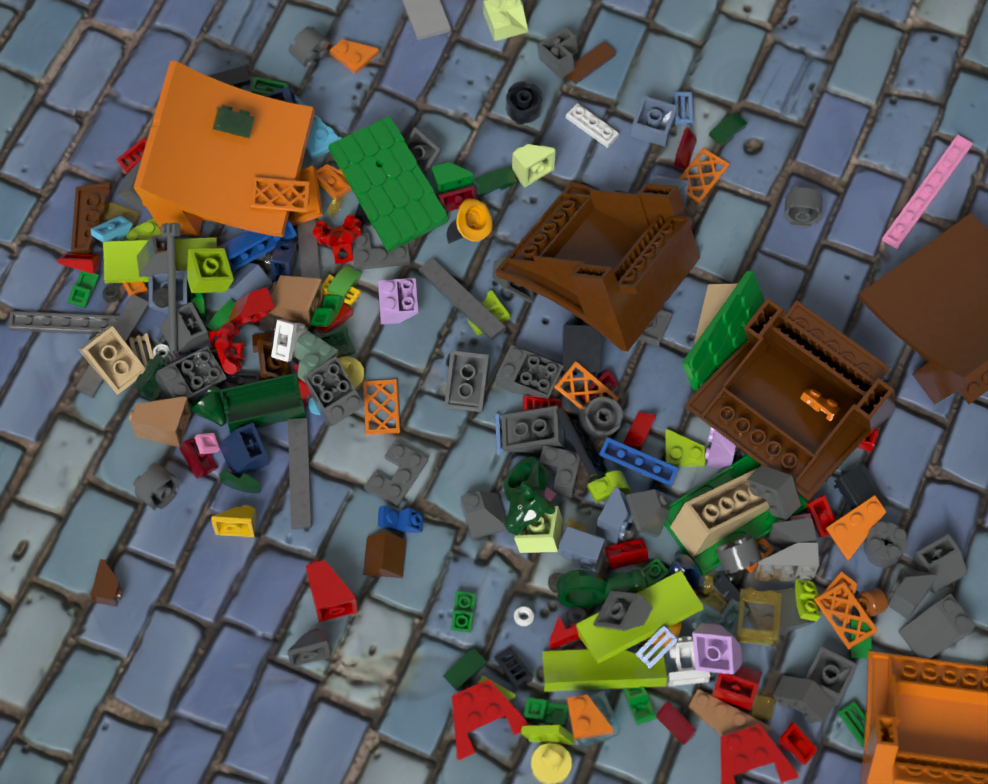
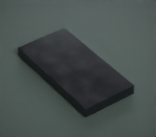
(582, 444)

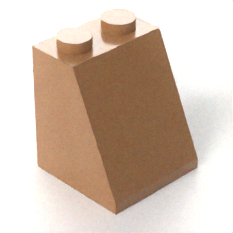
(297, 298)
(161, 420)

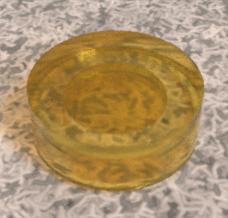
(334, 207)
(708, 584)

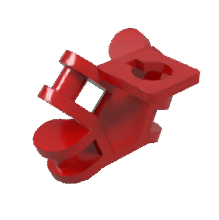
(339, 237)
(224, 344)

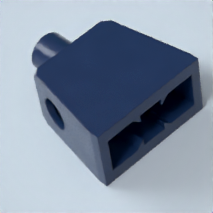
(283, 254)

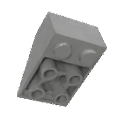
(794, 562)

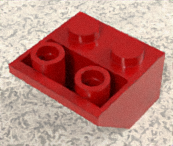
(251, 307)
(738, 687)

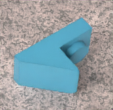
(112, 230)

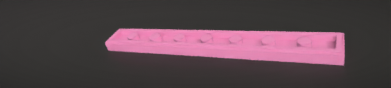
(927, 191)

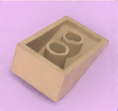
(112, 359)

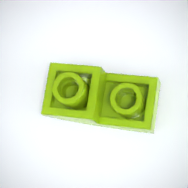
(805, 593)

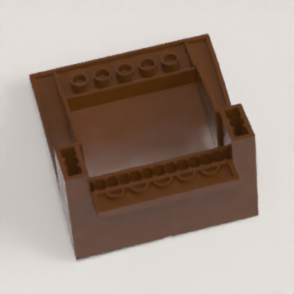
(607, 256)
(941, 310)
(759, 391)

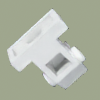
(287, 333)
(685, 676)

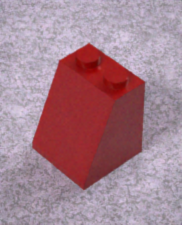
(329, 592)

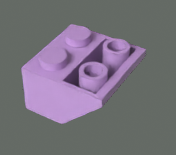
(397, 300)

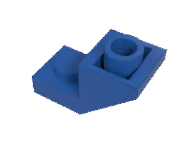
(400, 521)

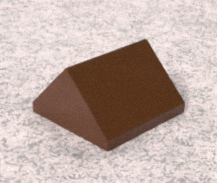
(270, 366)
(384, 555)

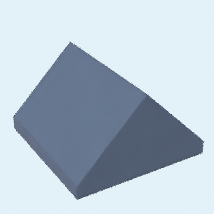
(248, 279)

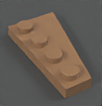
(721, 716)

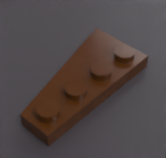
(88, 213)

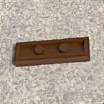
(591, 61)

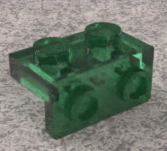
(233, 122)
(339, 340)
(146, 382)

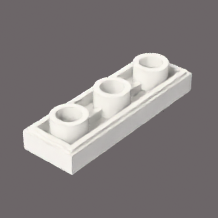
(592, 125)

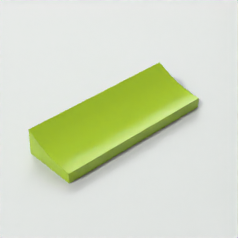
(122, 263)
(671, 603)
(579, 671)

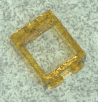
(758, 636)

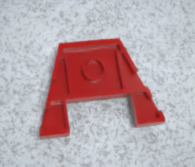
(478, 707)
(751, 750)

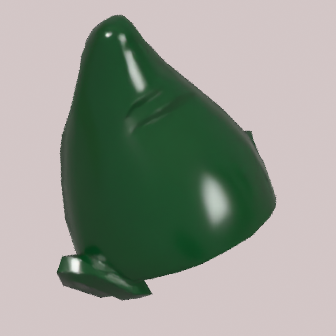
(210, 406)

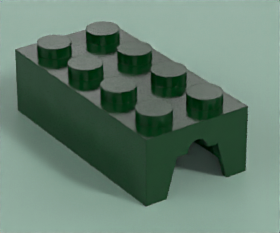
(263, 402)

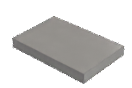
(426, 18)

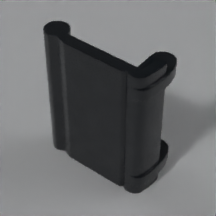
(858, 487)

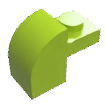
(603, 487)

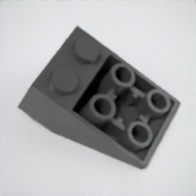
(527, 373)
(190, 375)
(332, 391)

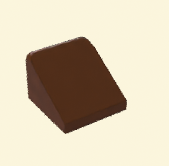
(265, 337)

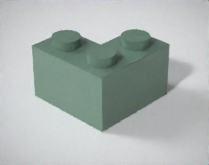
(312, 353)

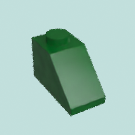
(450, 177)

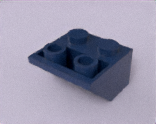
(244, 451)

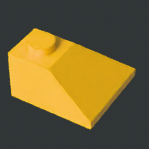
(236, 522)

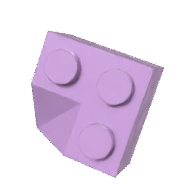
(721, 451)
(716, 649)

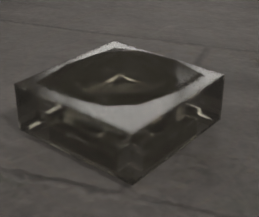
(268, 323)

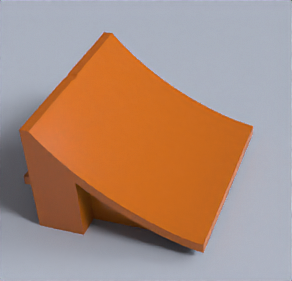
(208, 174)
(925, 721)

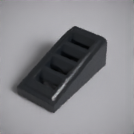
(522, 681)

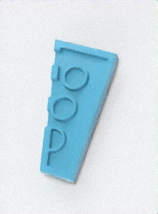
(319, 136)

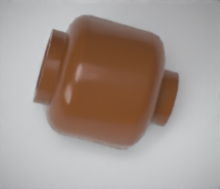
(873, 602)

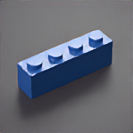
(252, 245)
(639, 462)

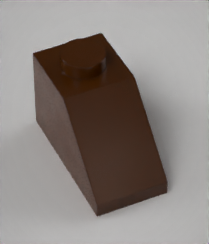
(106, 586)

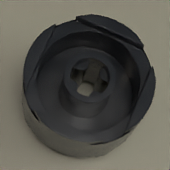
(523, 102)

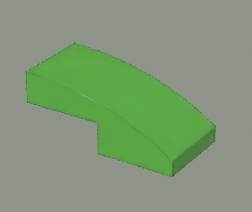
(344, 281)

